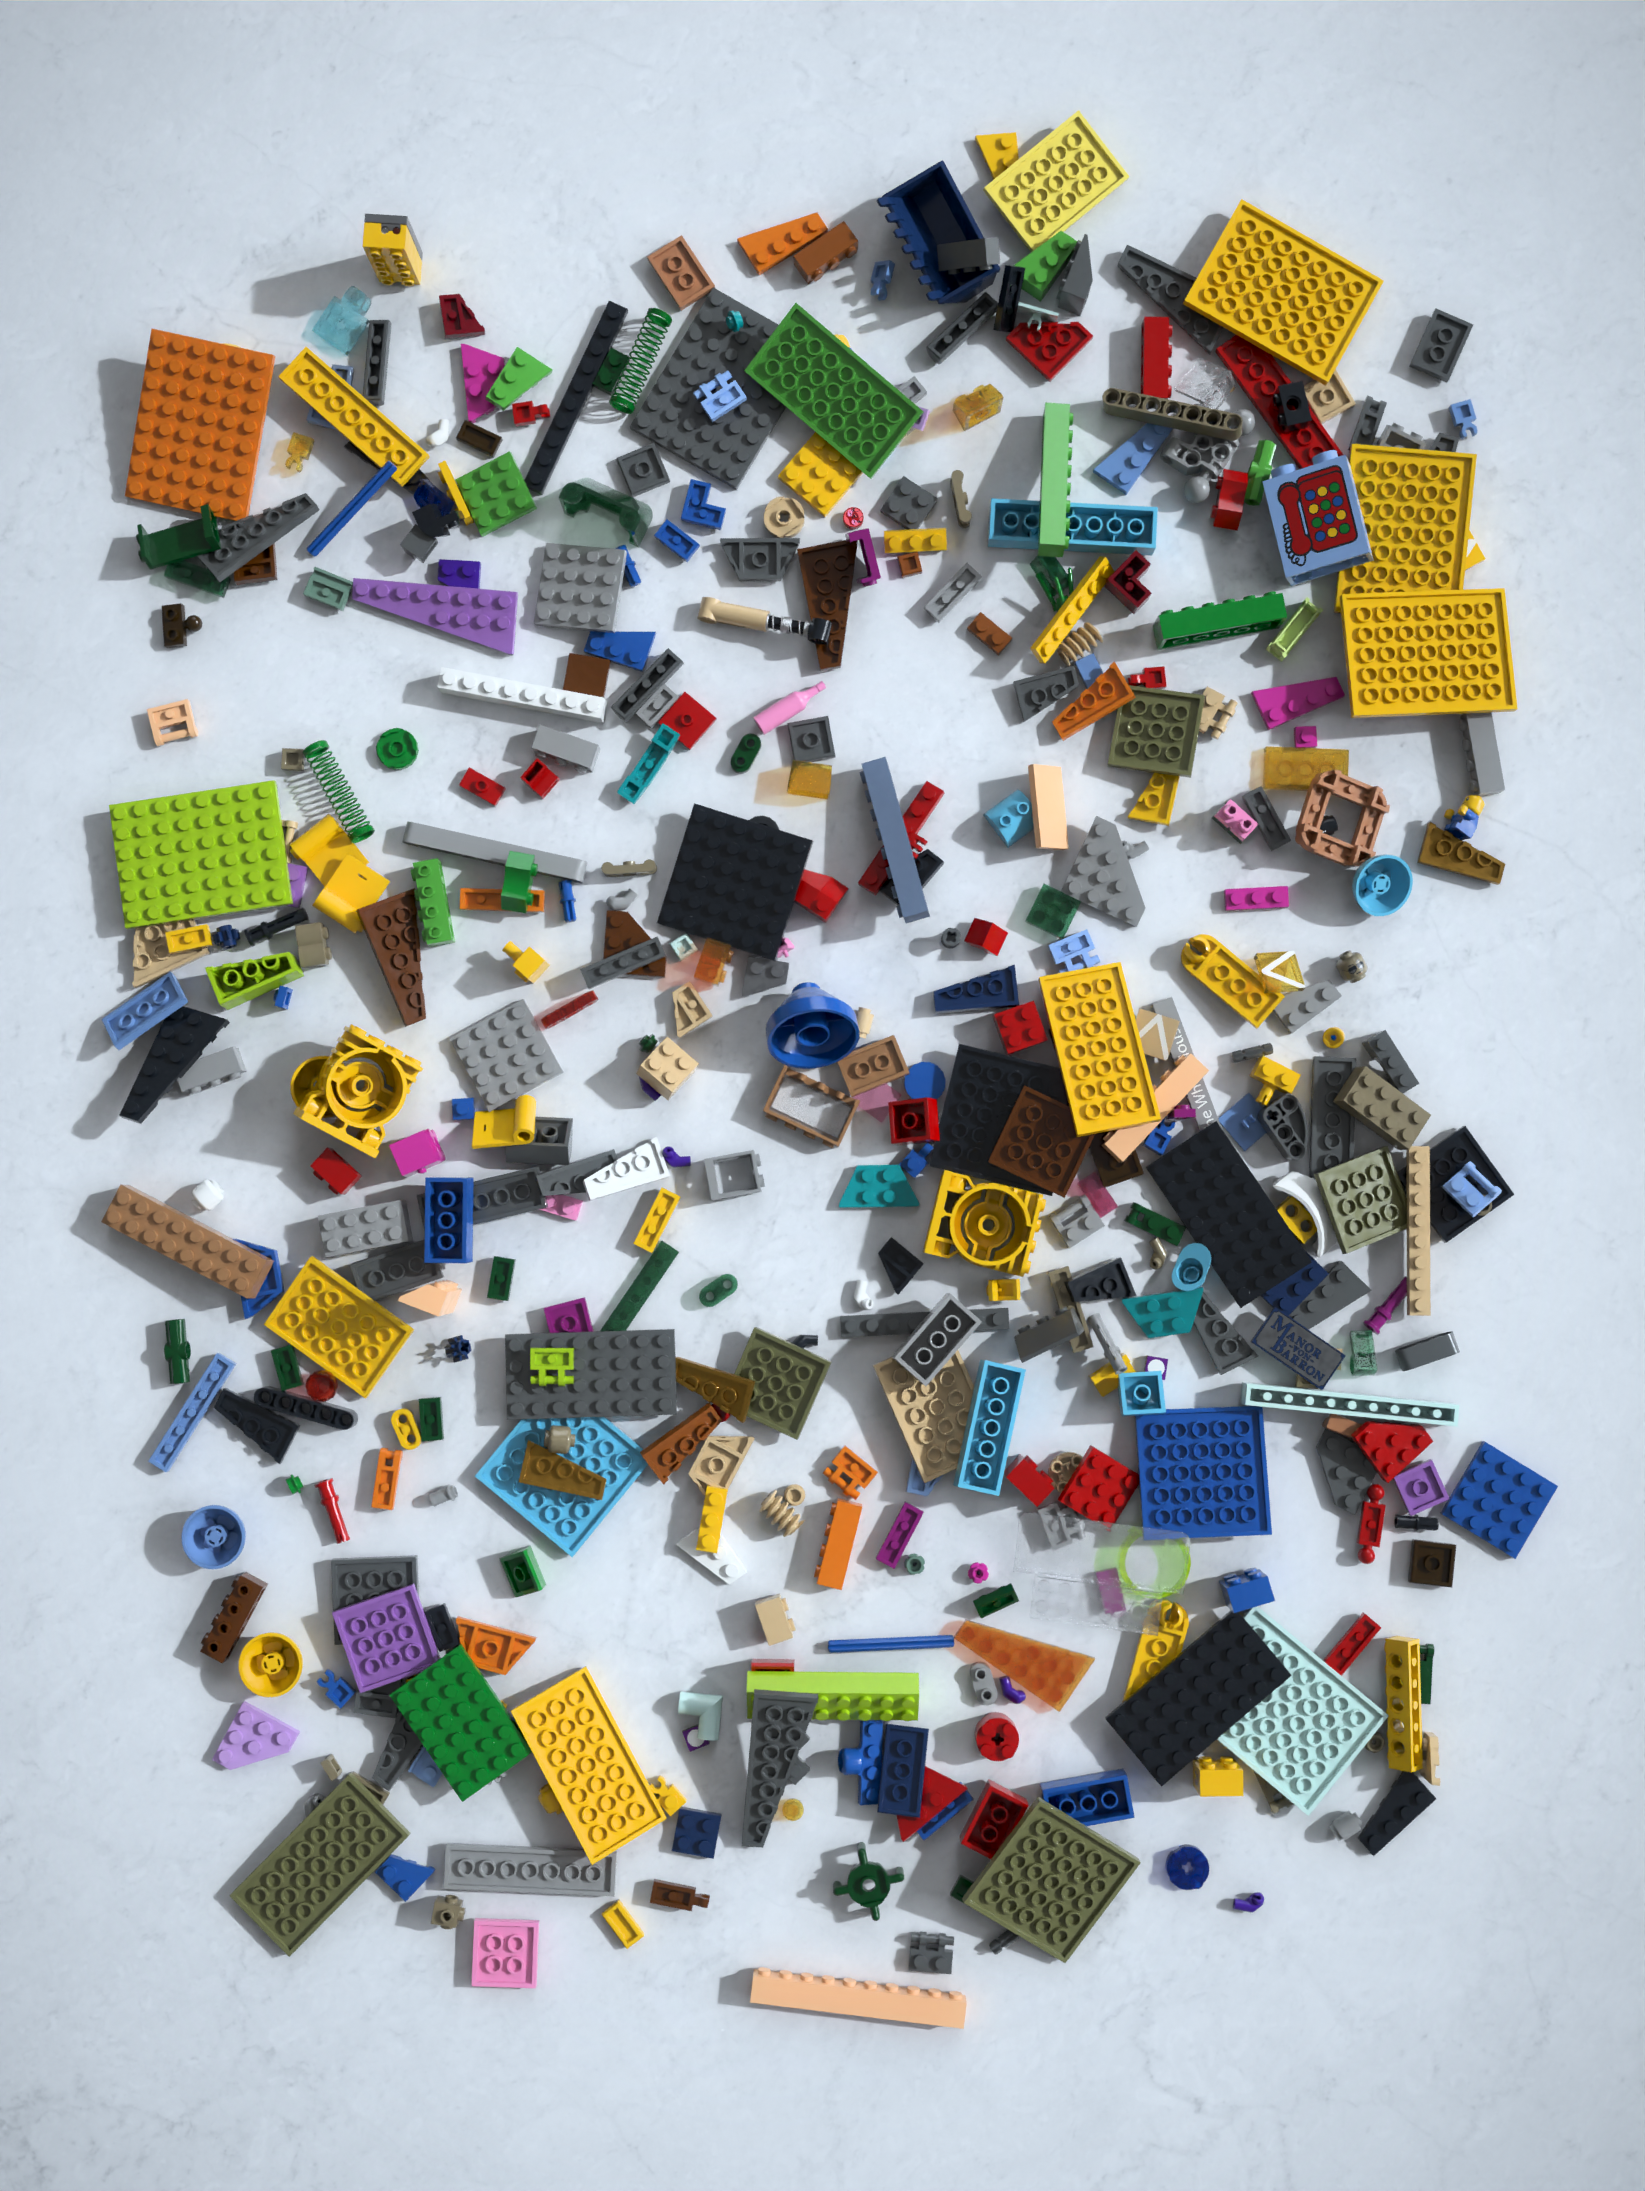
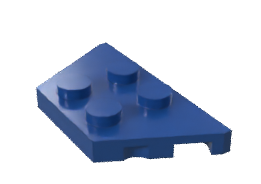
(271, 1287)

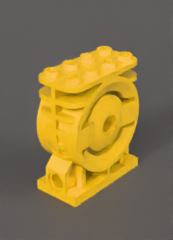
(398, 1072)
(1025, 1210)

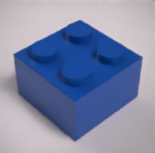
(1246, 1590)

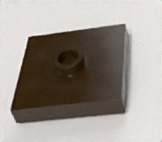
(1432, 1563)

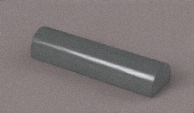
(962, 328)
(377, 361)
(647, 685)

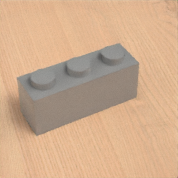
(565, 749)
(212, 1070)

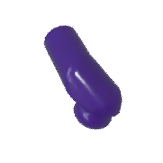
(649, 1090)
(674, 1159)
(1010, 1693)

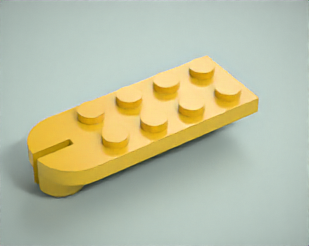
(1229, 979)
(1157, 1651)

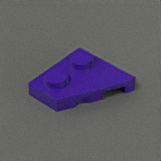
(459, 573)

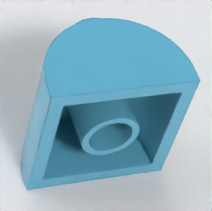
(1011, 818)
(1141, 1393)

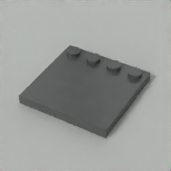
(368, 1577)

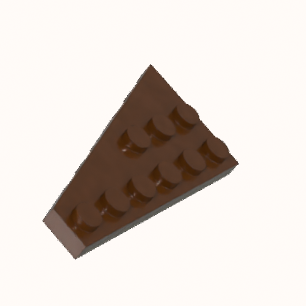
(827, 584)
(396, 945)

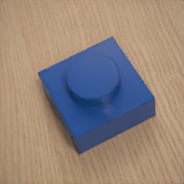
(282, 997)
(463, 1108)

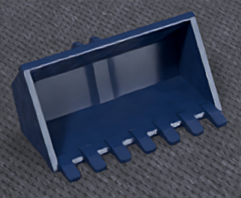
(930, 214)

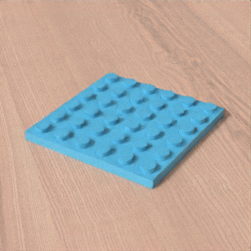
(557, 1514)

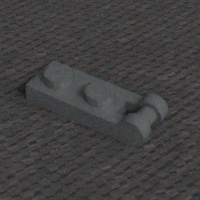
(1368, 422)

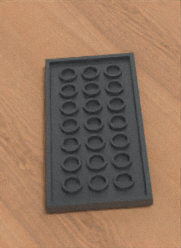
(611, 1372)

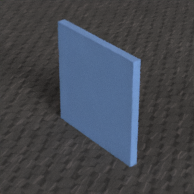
(1243, 1123)

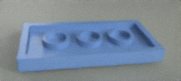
(144, 1010)

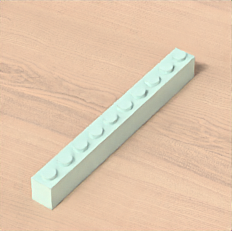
(1349, 1404)

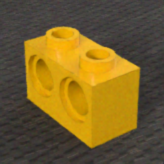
(1295, 1221)

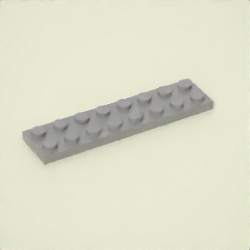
(528, 1870)

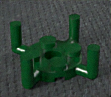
(862, 1872)

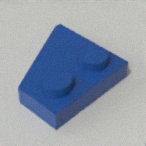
(403, 1875)

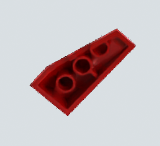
(820, 894)

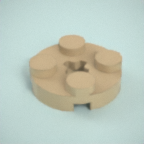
(786, 506)

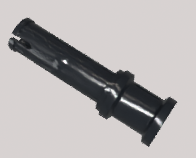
(266, 930)

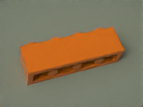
(839, 1543)

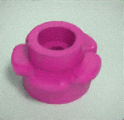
(983, 1572)

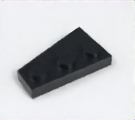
(927, 866)
(1102, 1282)

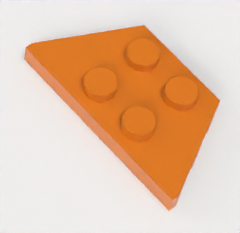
(492, 1646)

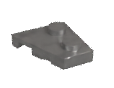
(764, 975)

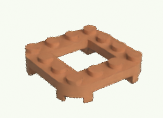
(1314, 807)

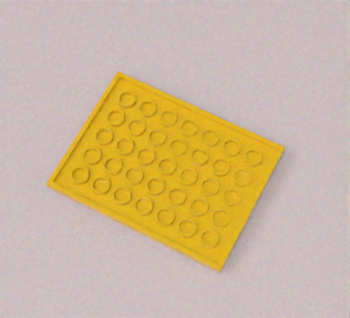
(1283, 292)
(1414, 518)
(1428, 653)

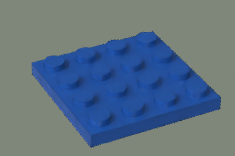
(1499, 1499)

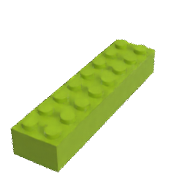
(846, 1694)

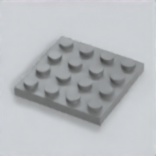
(580, 587)
(506, 1055)

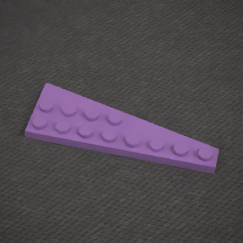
(466, 612)

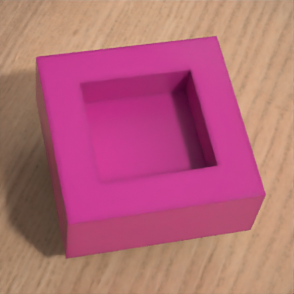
(1305, 737)

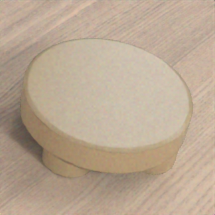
(1062, 1468)

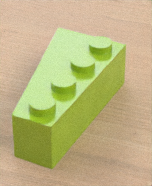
(252, 978)

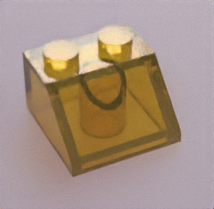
(977, 406)

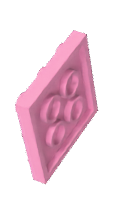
(505, 1953)

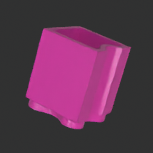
(417, 1153)

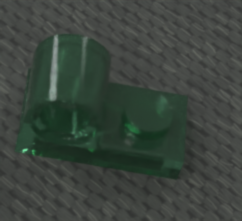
(1363, 1355)

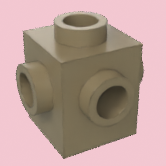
(448, 1911)

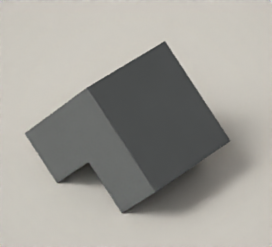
(418, 544)

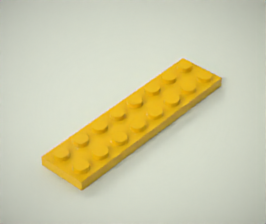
(353, 415)

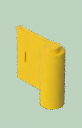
(325, 848)
(350, 892)
(505, 1126)

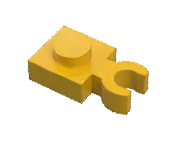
(669, 1798)

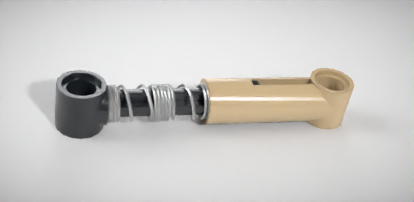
(715, 611)

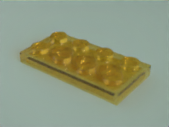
(1296, 767)

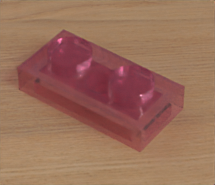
(1097, 1194)

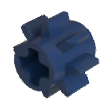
(226, 937)
(458, 1348)

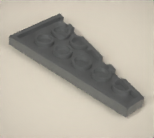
(1168, 289)
(246, 540)

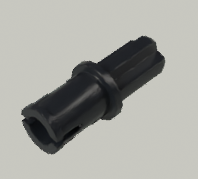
(1416, 1522)

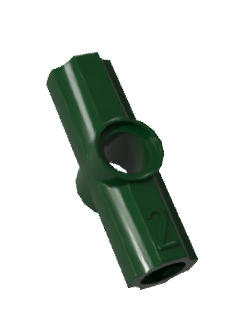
(177, 1351)

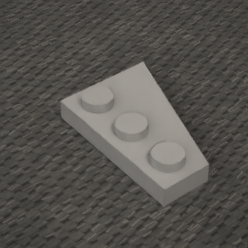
(1302, 1006)

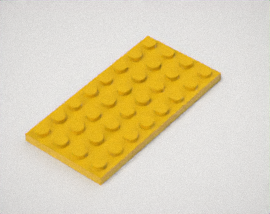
(1099, 1049)
(588, 1765)

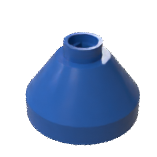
(811, 1029)

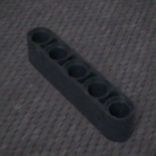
(295, 1407)

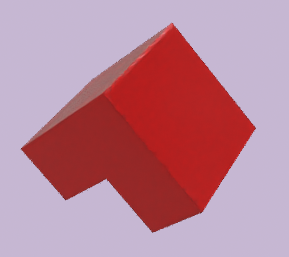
(539, 778)
(986, 936)

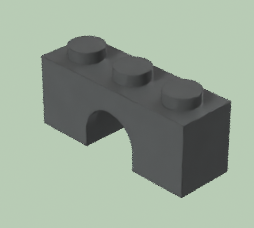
(1384, 1051)

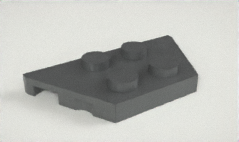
(760, 557)

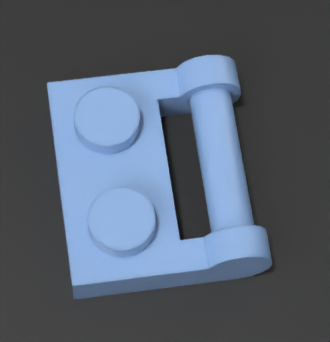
(1466, 1194)

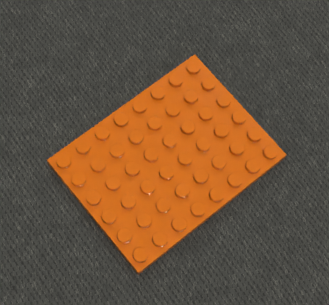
(199, 425)

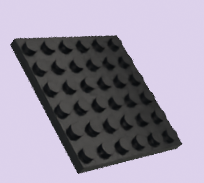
(735, 881)
(978, 1106)

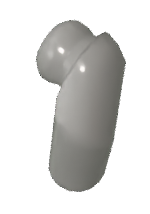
(621, 903)

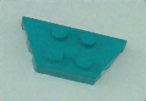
(878, 1188)
(1165, 1312)

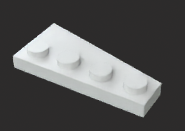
(630, 1171)

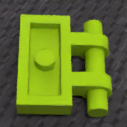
(552, 1359)

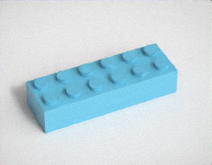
(989, 1427)

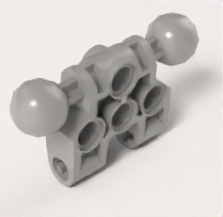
(1209, 466)

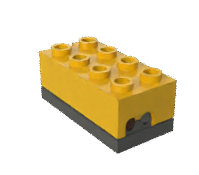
(392, 249)

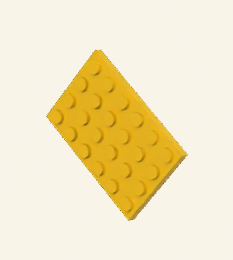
(338, 1327)

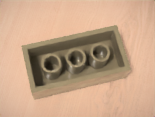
(1382, 1108)

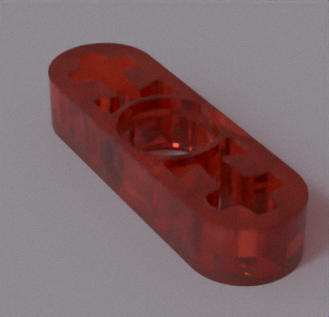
(569, 1009)

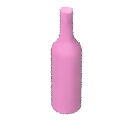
(785, 708)

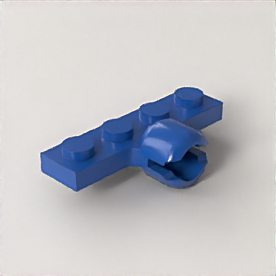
(865, 1761)

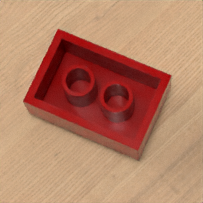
(992, 1819)

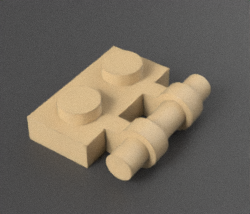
(1212, 704)

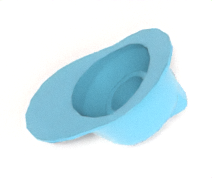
(1191, 1267)

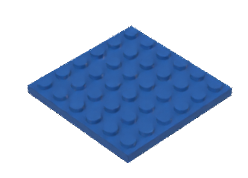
(1204, 1471)

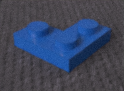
(696, 507)

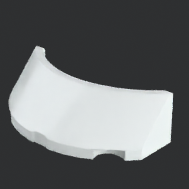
(1308, 1193)

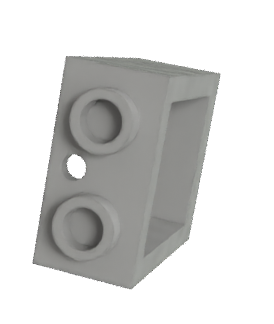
(712, 1178)

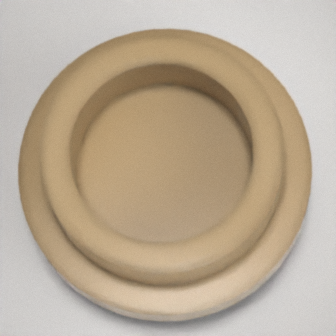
(794, 1494)

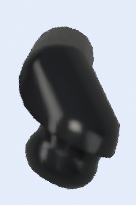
(803, 1340)

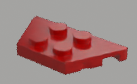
(936, 1796)

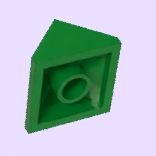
(523, 1572)

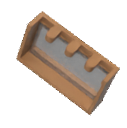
(810, 1107)

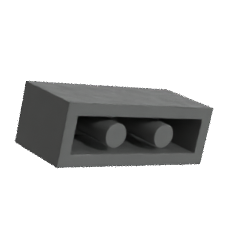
(968, 255)

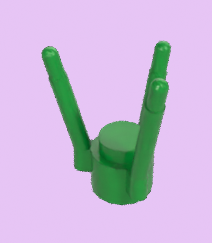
(1061, 600)

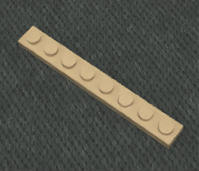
(1418, 1230)

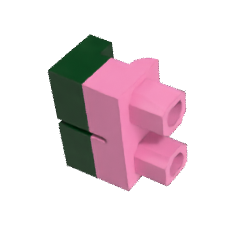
(1236, 819)

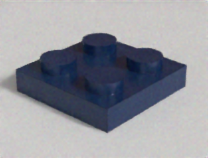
(696, 1832)

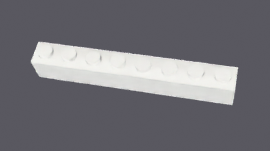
(522, 695)

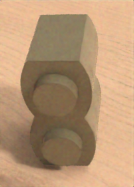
(312, 945)

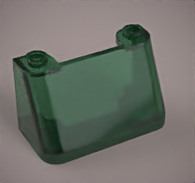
(632, 513)

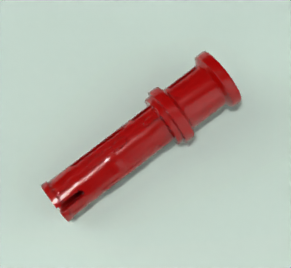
(329, 1500)

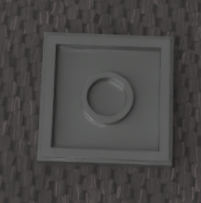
(643, 470)
(811, 739)

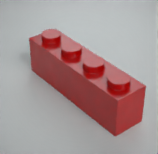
(1155, 357)

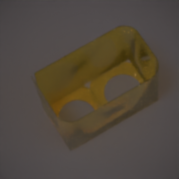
(810, 779)

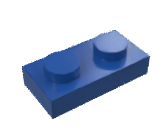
(677, 540)

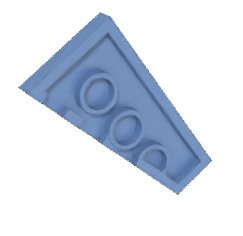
(1132, 457)

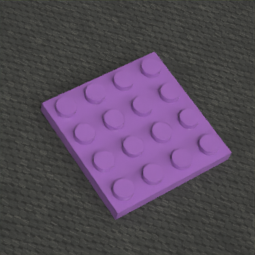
(386, 1637)

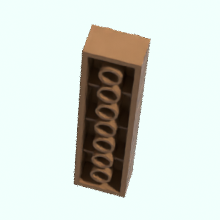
(187, 1241)

